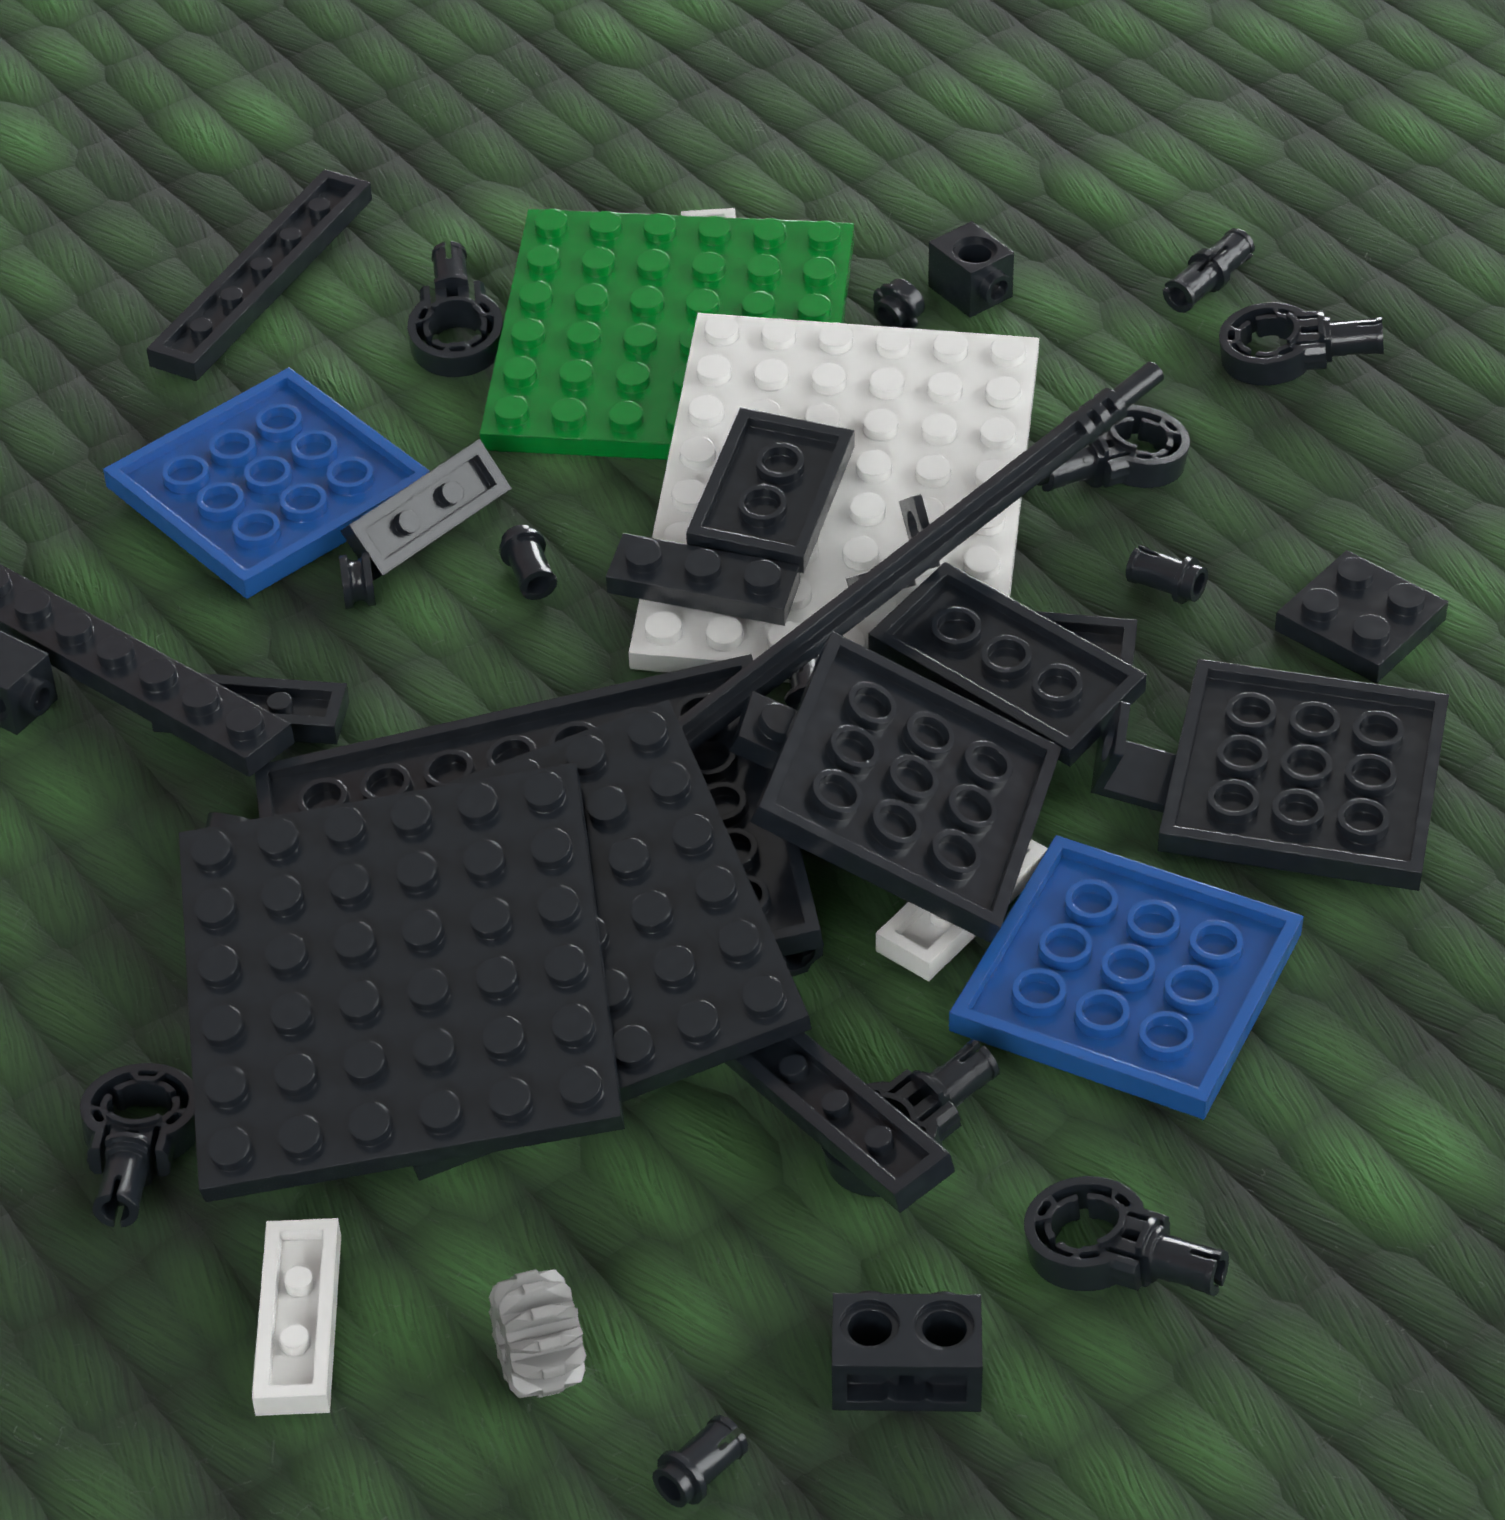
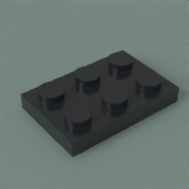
(771, 487)

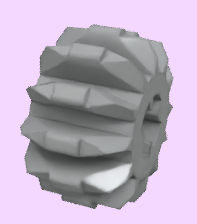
(537, 1333)

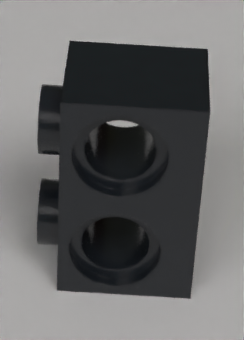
(893, 1354)

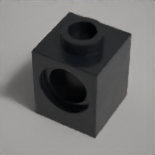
(970, 269)
(25, 683)

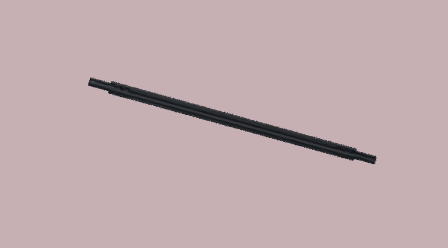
(917, 555)

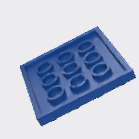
(263, 480)
(1127, 976)

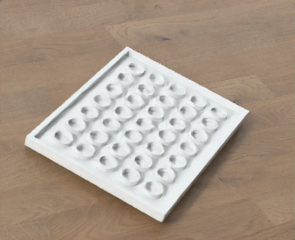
(928, 420)

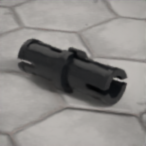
(1208, 270)

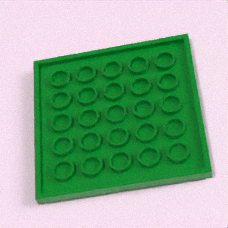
(611, 311)

